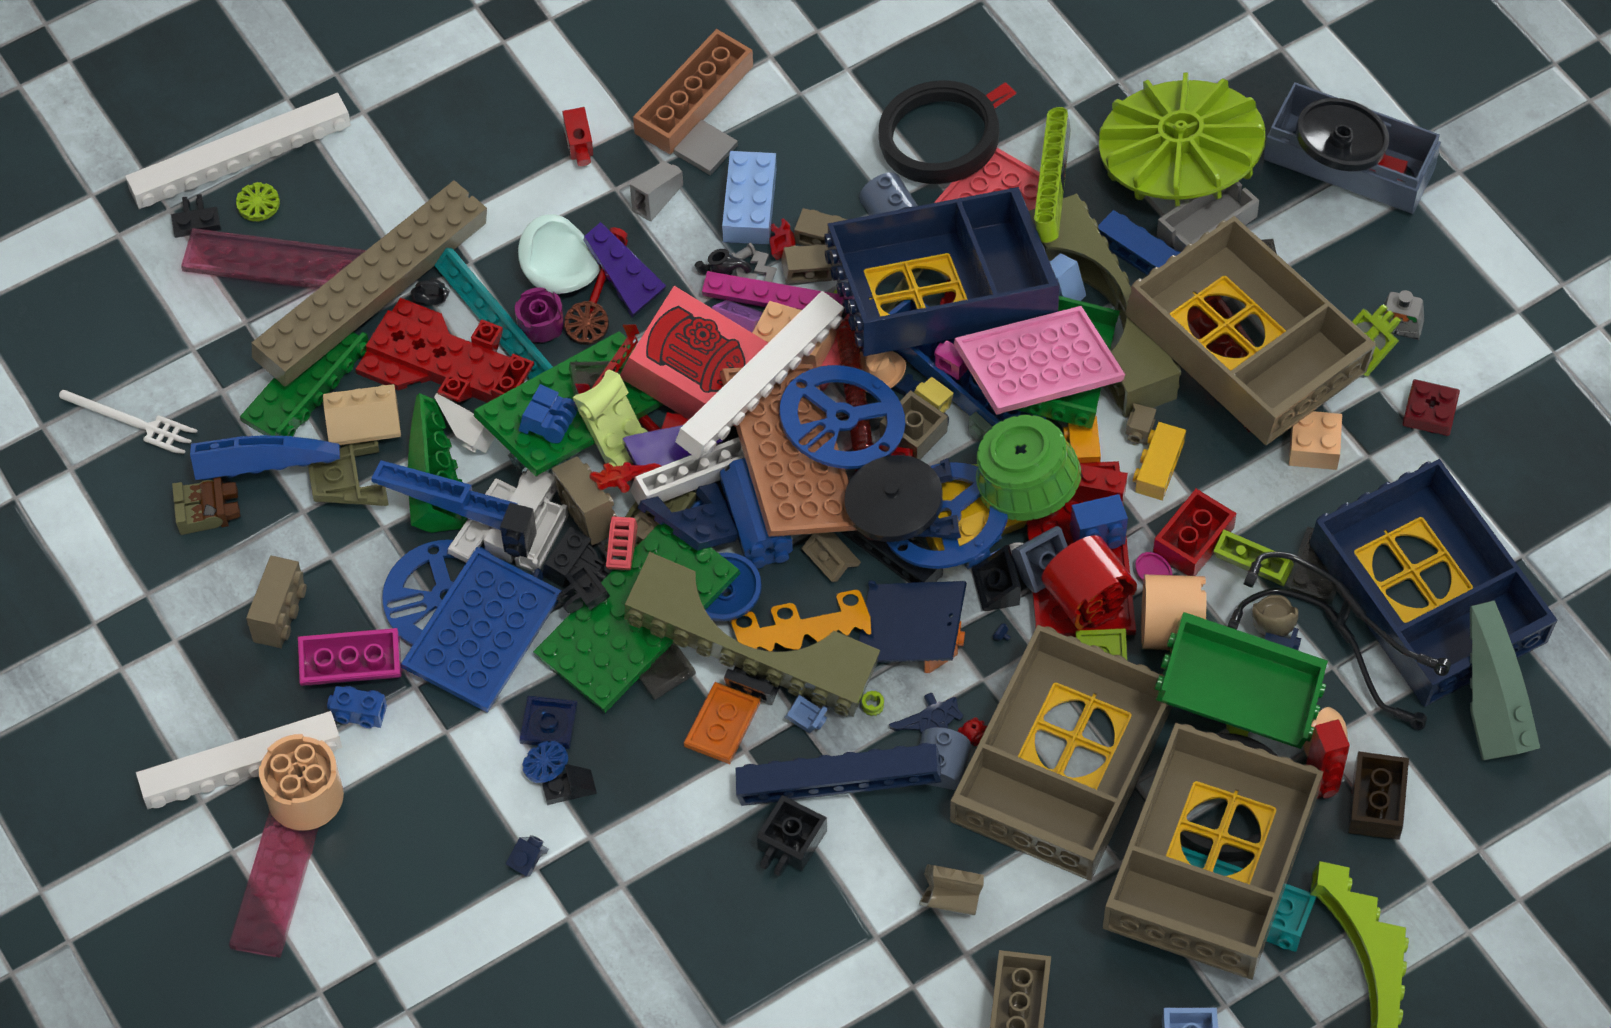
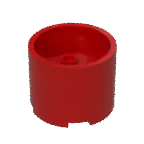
(1088, 582)

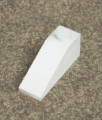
(465, 425)

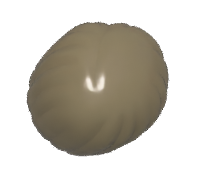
(1274, 615)

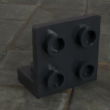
(753, 686)

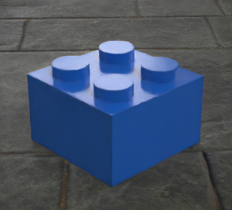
(1101, 518)

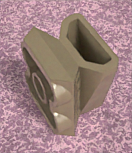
(952, 889)

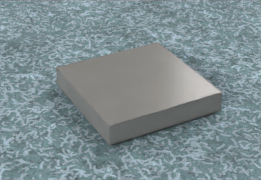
(705, 147)

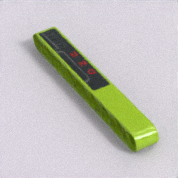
(1052, 174)

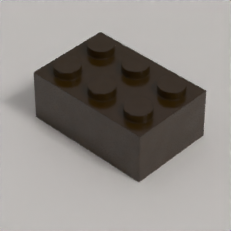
(1378, 795)

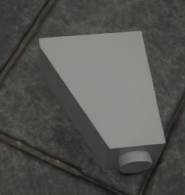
(655, 189)

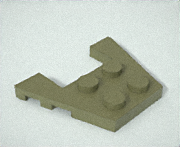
(339, 479)

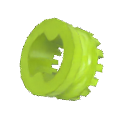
(870, 709)

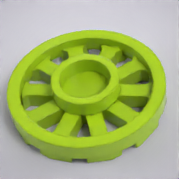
(257, 202)

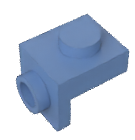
(806, 714)

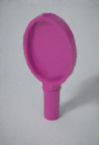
(1152, 564)

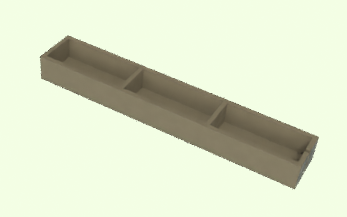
(368, 283)

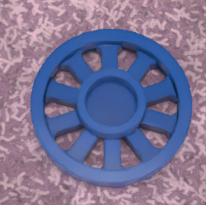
(545, 762)

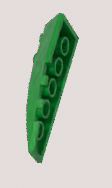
(431, 454)

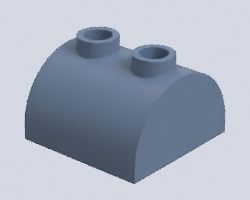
(886, 194)
(1035, 555)
(953, 752)

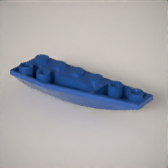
(257, 453)

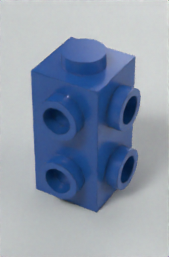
(357, 706)

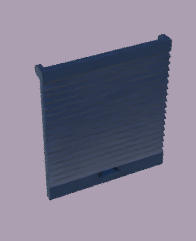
(914, 620)

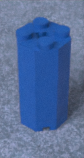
(749, 520)

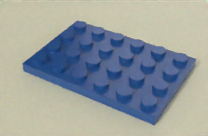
(481, 629)

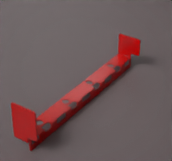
(630, 330)

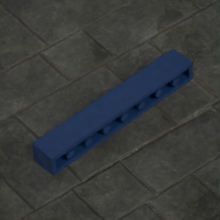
(838, 774)

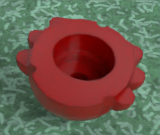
(974, 735)

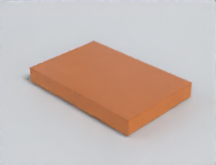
(722, 723)

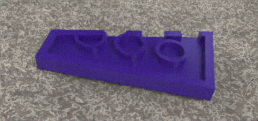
(629, 276)

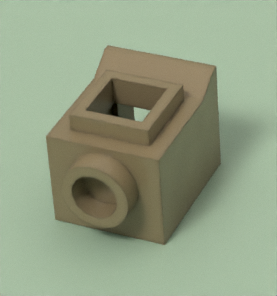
(1140, 424)

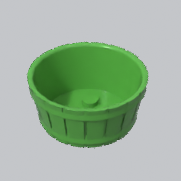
(1031, 482)

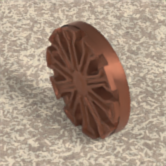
(586, 323)

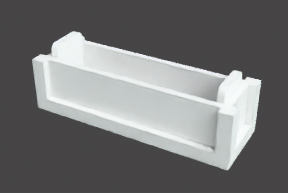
(548, 528)

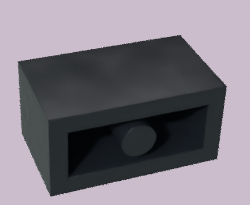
(518, 530)

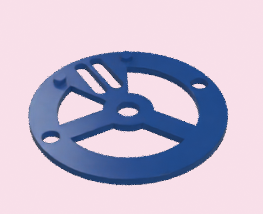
(887, 405)
(953, 554)
(397, 577)

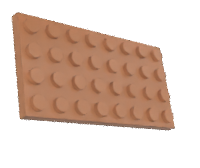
(791, 488)

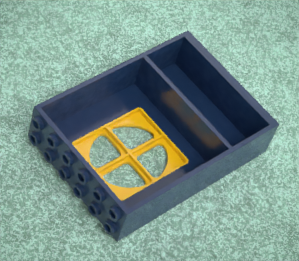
(976, 241)
(1438, 511)

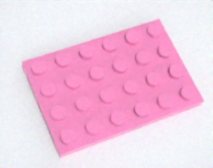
(1038, 359)

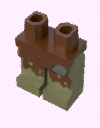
(204, 505)

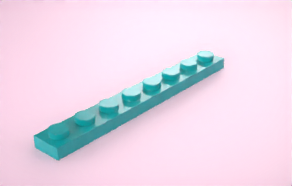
(489, 309)

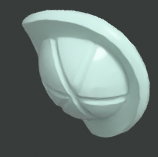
(556, 255)

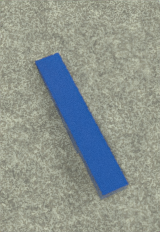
(442, 492)

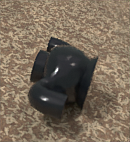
(722, 262)

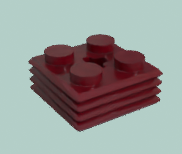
(1427, 395)

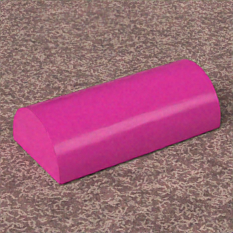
(349, 657)

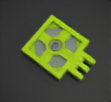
(1378, 330)

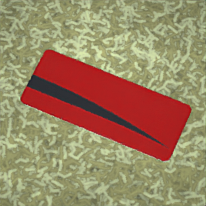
(1000, 94)

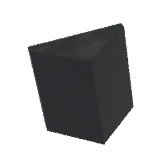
(997, 581)

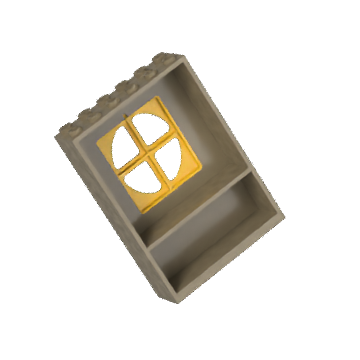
(1307, 343)
(1041, 809)
(1191, 908)

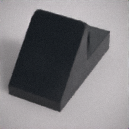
(573, 784)

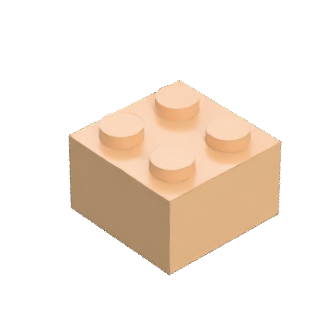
(1316, 441)

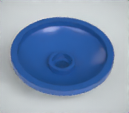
(744, 591)

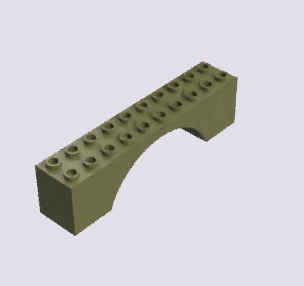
(1149, 371)
(827, 672)

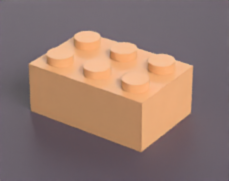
(777, 317)

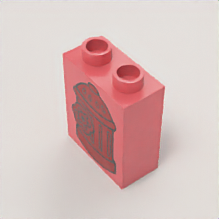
(685, 353)

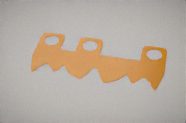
(791, 631)

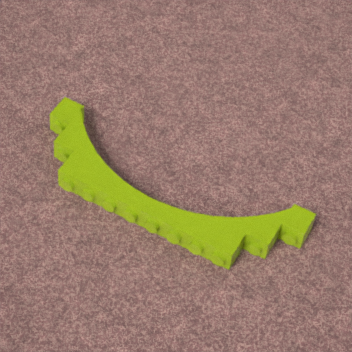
(1376, 943)

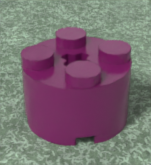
(539, 315)

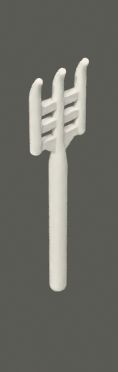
(151, 427)

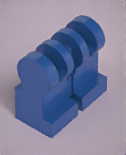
(548, 415)

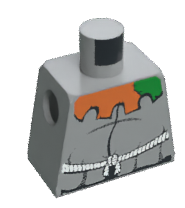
(1409, 311)

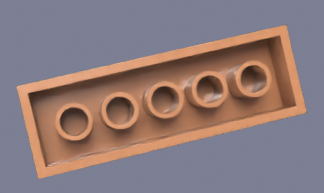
(693, 91)

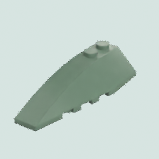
(1499, 694)

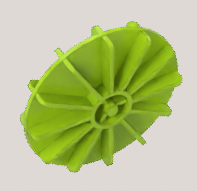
(1182, 139)

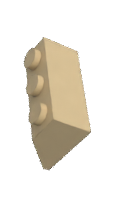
(362, 415)

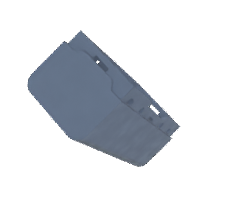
(1406, 142)

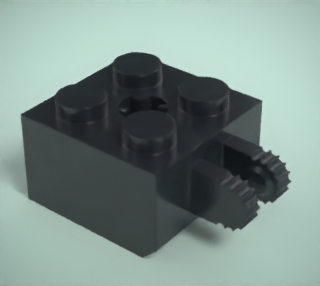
(790, 835)

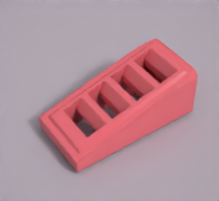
(621, 528)

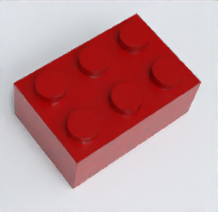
(1194, 533)

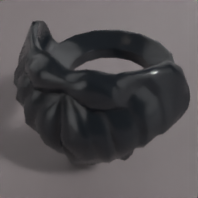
(430, 292)

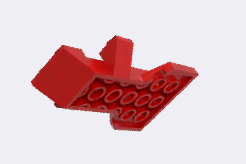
(462, 367)

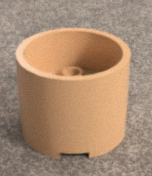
(1164, 603)
(303, 800)

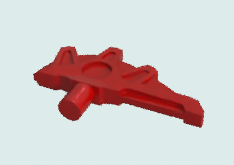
(619, 475)

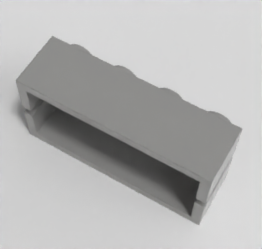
(1202, 214)

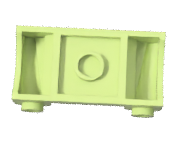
(609, 417)

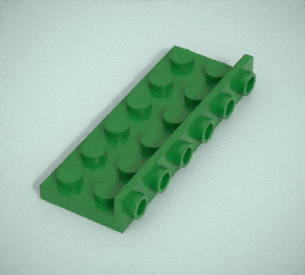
(283, 409)

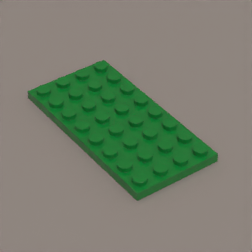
(504, 413)
(600, 649)

